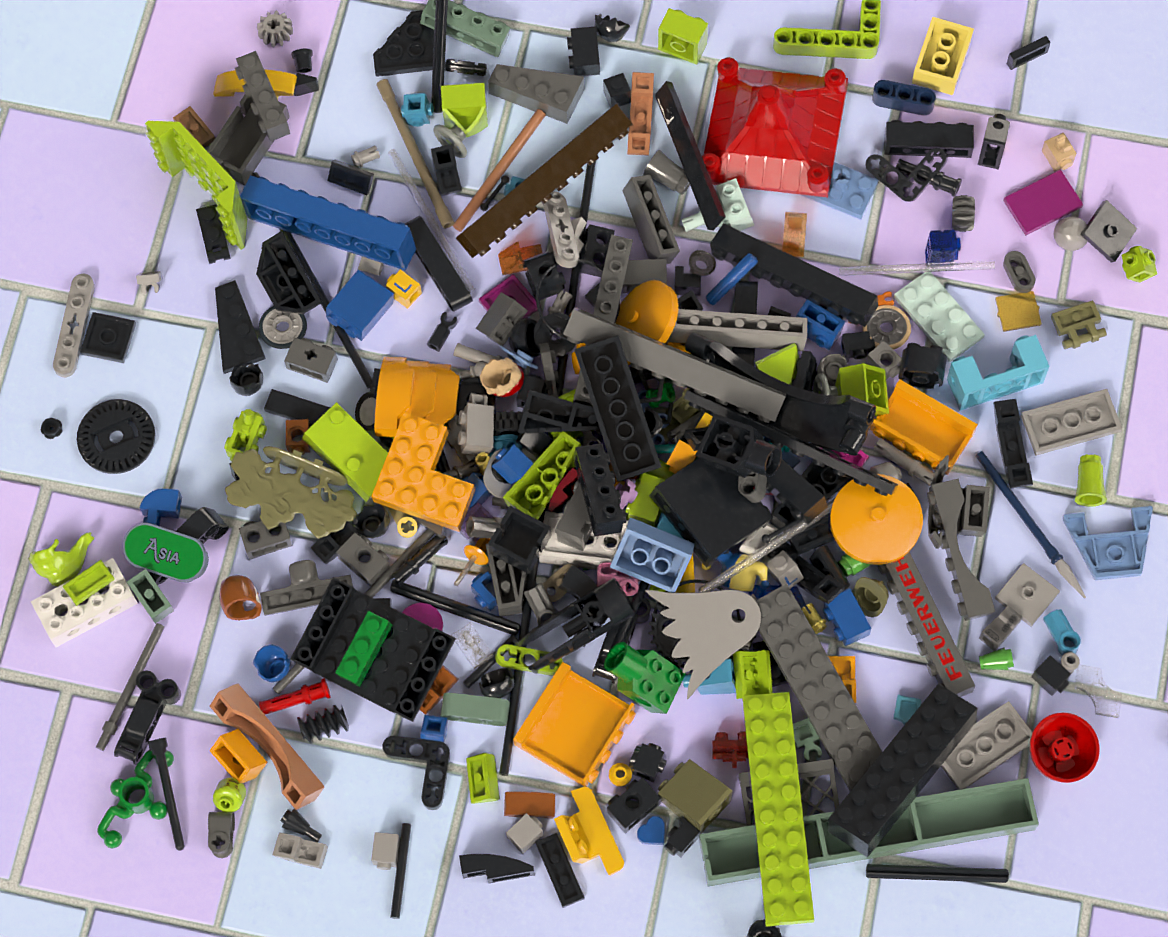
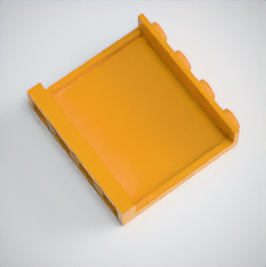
(574, 726)

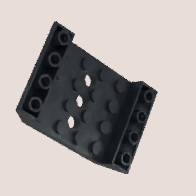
(408, 657)

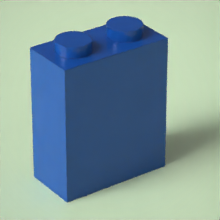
(359, 305)

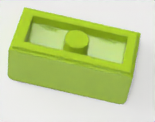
(482, 778)

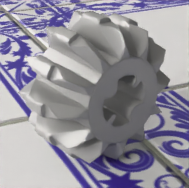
(275, 28)

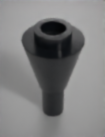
(296, 823)

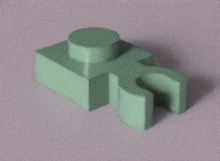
(805, 737)

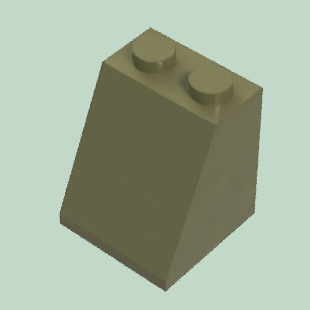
(695, 795)

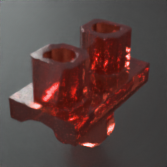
(730, 750)

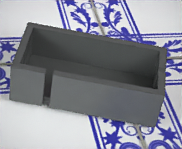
(241, 142)

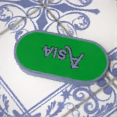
(165, 552)

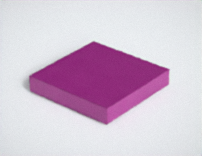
(514, 289)

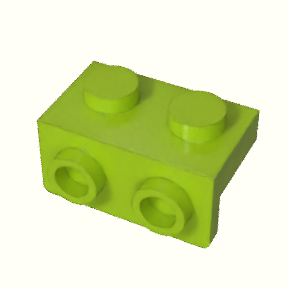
(752, 673)

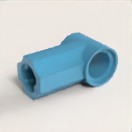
(1062, 631)

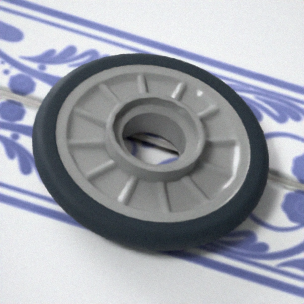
(281, 339)

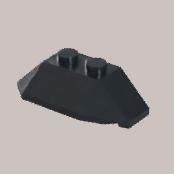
(286, 277)

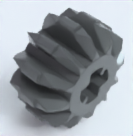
(963, 213)

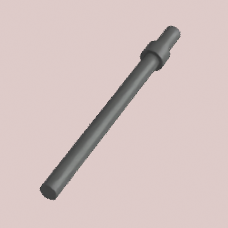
(110, 727)

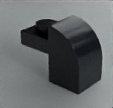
(446, 169)

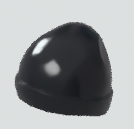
(522, 337)

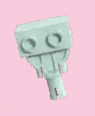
(733, 206)

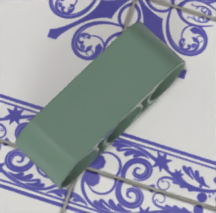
(475, 709)

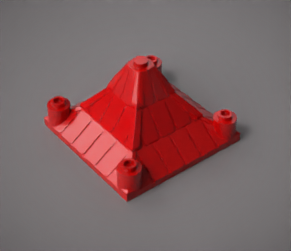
(775, 129)

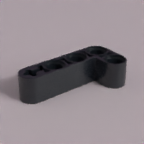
(201, 525)

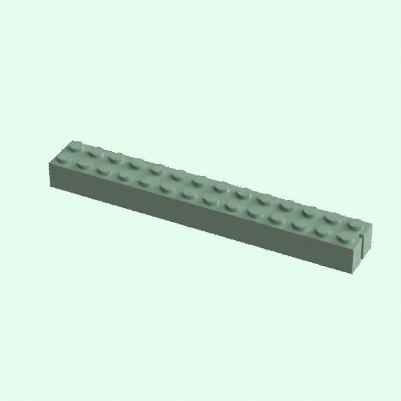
(925, 824)

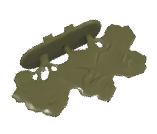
(285, 495)

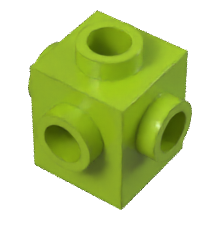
(1139, 264)

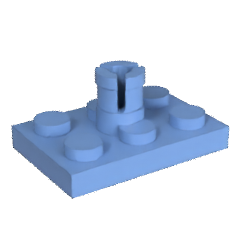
(848, 191)

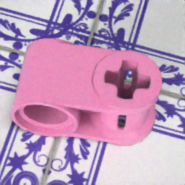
(605, 573)

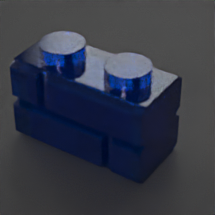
(942, 246)

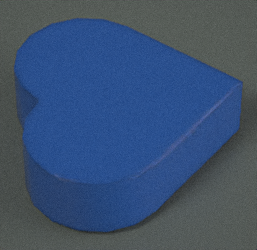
(652, 832)

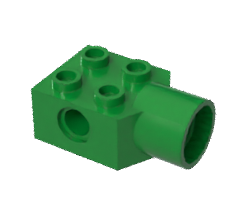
(644, 676)

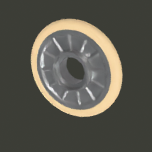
(893, 316)

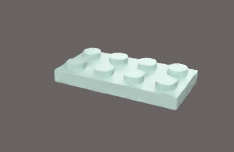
(939, 315)

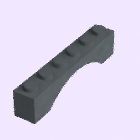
(973, 595)

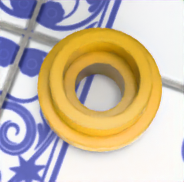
(620, 781)

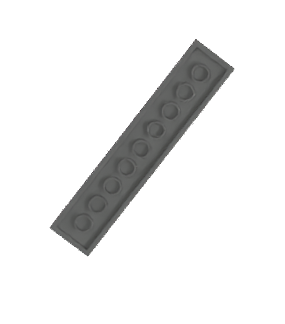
(817, 685)

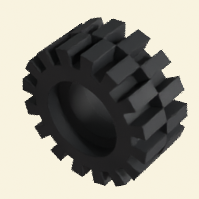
(506, 423)

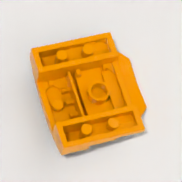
(414, 388)

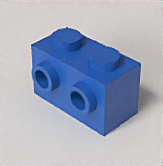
(822, 325)
(847, 618)

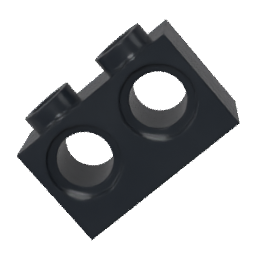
(594, 250)

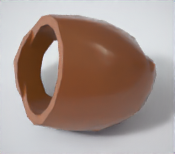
(233, 594)

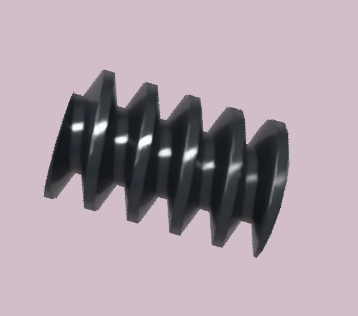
(323, 724)

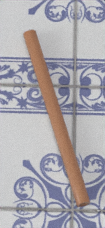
(499, 170)

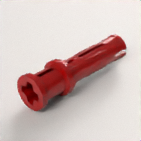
(304, 695)

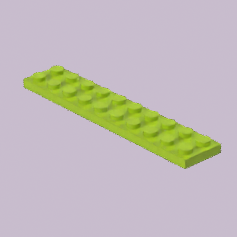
(778, 809)

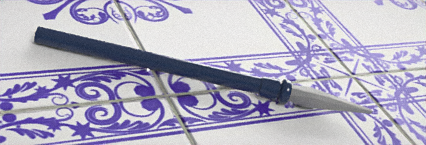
(1052, 553)

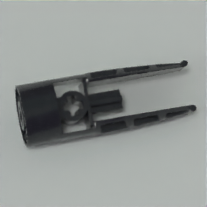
(611, 604)

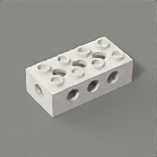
(593, 554)
(82, 617)

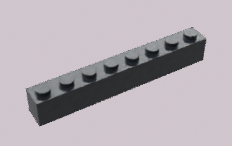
(796, 275)

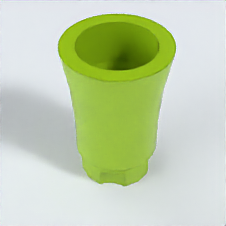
(1090, 482)

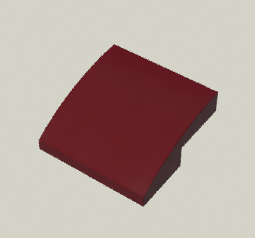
(561, 494)

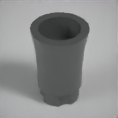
(667, 173)

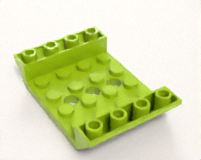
(180, 150)

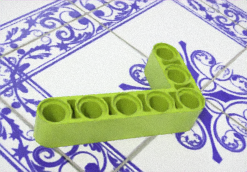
(836, 38)

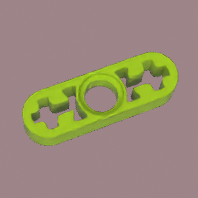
(521, 665)

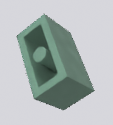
(150, 596)

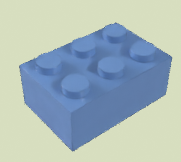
(652, 555)

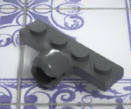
(304, 592)

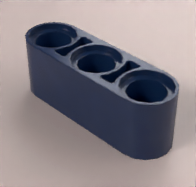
(895, 90)

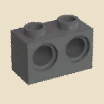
(267, 542)

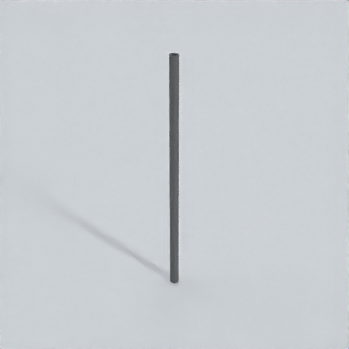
(372, 591)

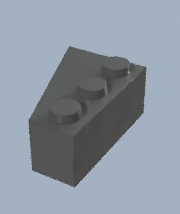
(575, 524)
(508, 586)

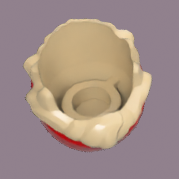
(502, 377)

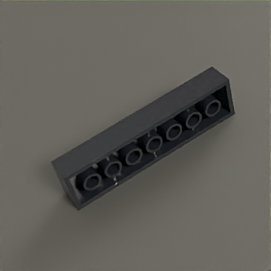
(902, 770)

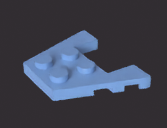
(1112, 553)

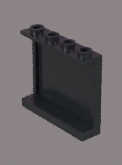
(709, 509)

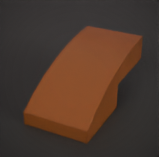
(443, 683)
(533, 803)

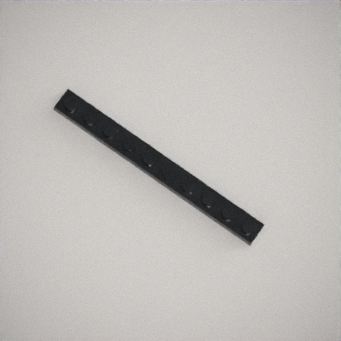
(799, 447)

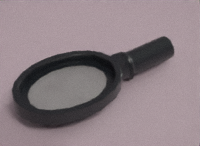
(366, 405)

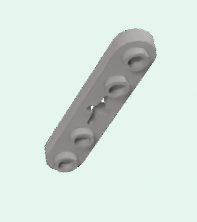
(564, 243)
(70, 344)

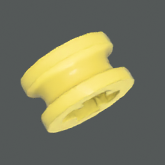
(410, 533)

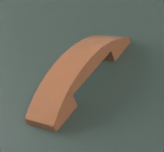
(640, 113)

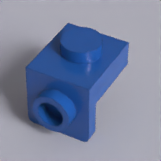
(482, 595)

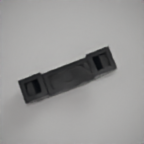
(1011, 443)
(814, 581)

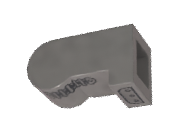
(1000, 628)

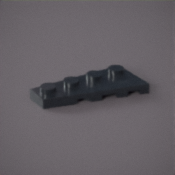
(236, 332)

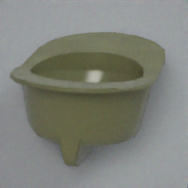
(871, 596)

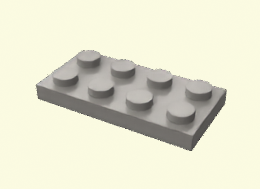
(1071, 422)
(987, 746)

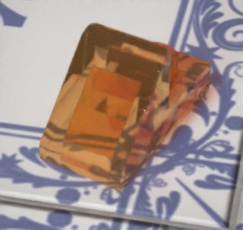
(794, 233)
(512, 257)

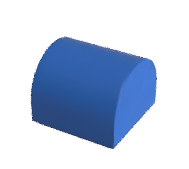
(434, 728)

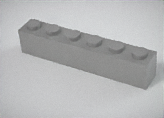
(741, 329)

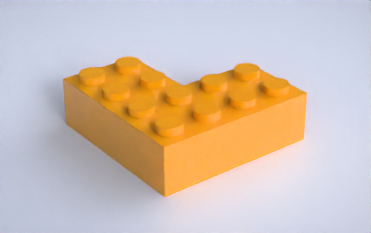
(410, 478)

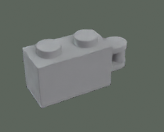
(477, 426)

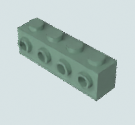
(470, 27)

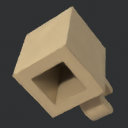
(1059, 152)

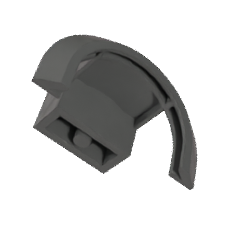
(973, 513)

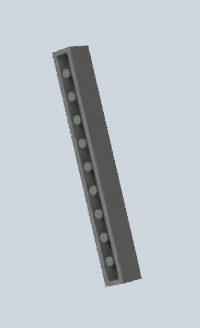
(679, 366)

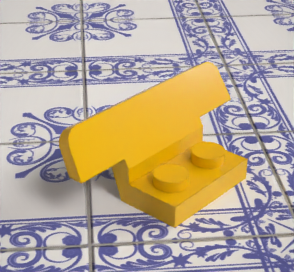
(588, 833)

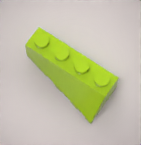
(542, 478)

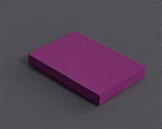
(1043, 202)

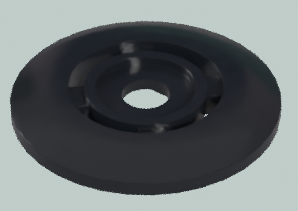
(111, 417)

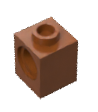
(293, 429)

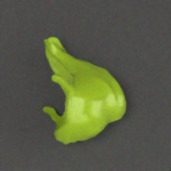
(61, 565)

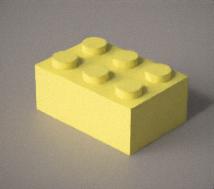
(942, 56)

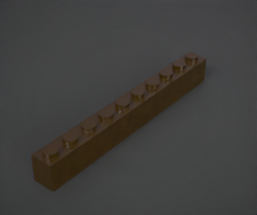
(544, 181)

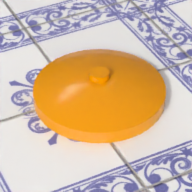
(650, 310)
(876, 526)

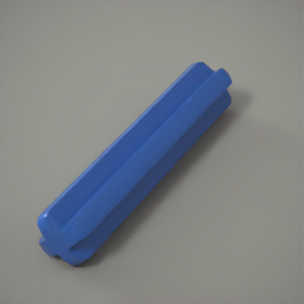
(731, 279)

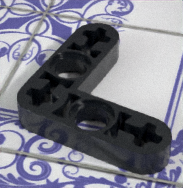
(904, 181)
(426, 756)

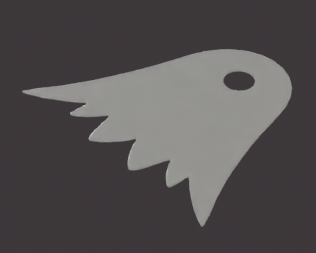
(707, 628)

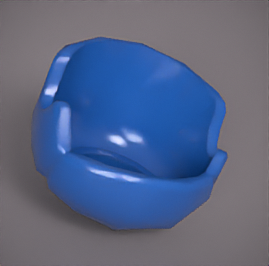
(272, 663)

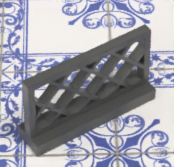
(805, 770)

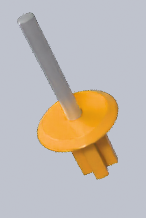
(476, 555)

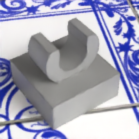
(149, 278)

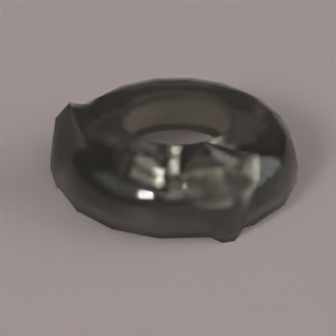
(707, 258)

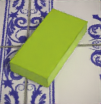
(88, 582)

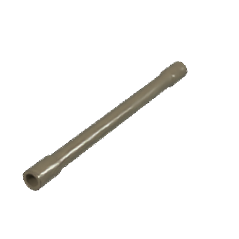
(440, 208)

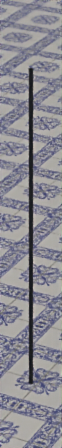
(531, 578)

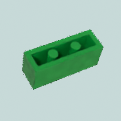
(364, 648)

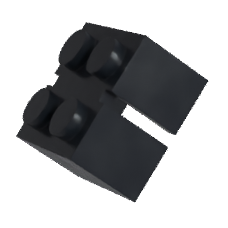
(521, 539)

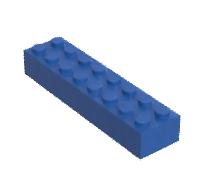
(328, 222)

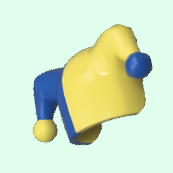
(745, 579)

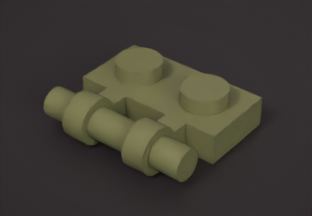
(1077, 318)

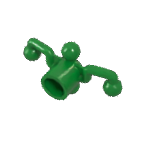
(124, 809)

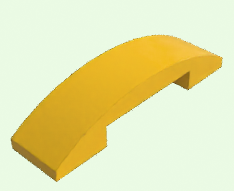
(229, 83)

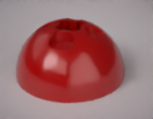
(1070, 737)

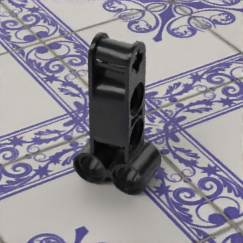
(599, 669)
(145, 716)

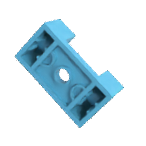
(1027, 370)

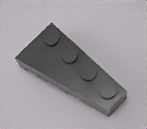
(538, 89)

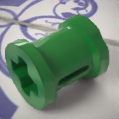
(668, 395)

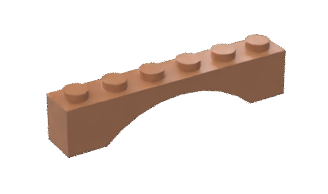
(297, 780)

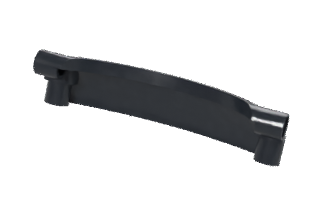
(819, 419)

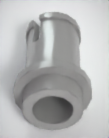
(365, 156)
(1070, 661)

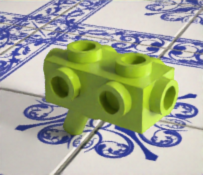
(246, 433)

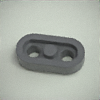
(1019, 273)

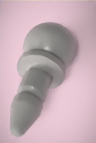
(474, 371)

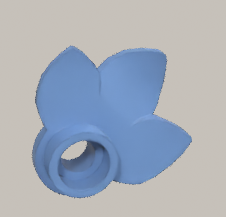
(520, 358)

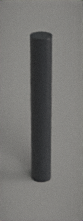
(483, 668)

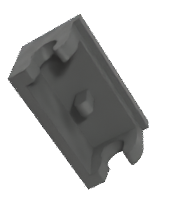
(501, 318)

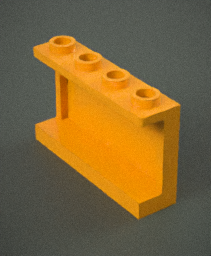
(923, 426)

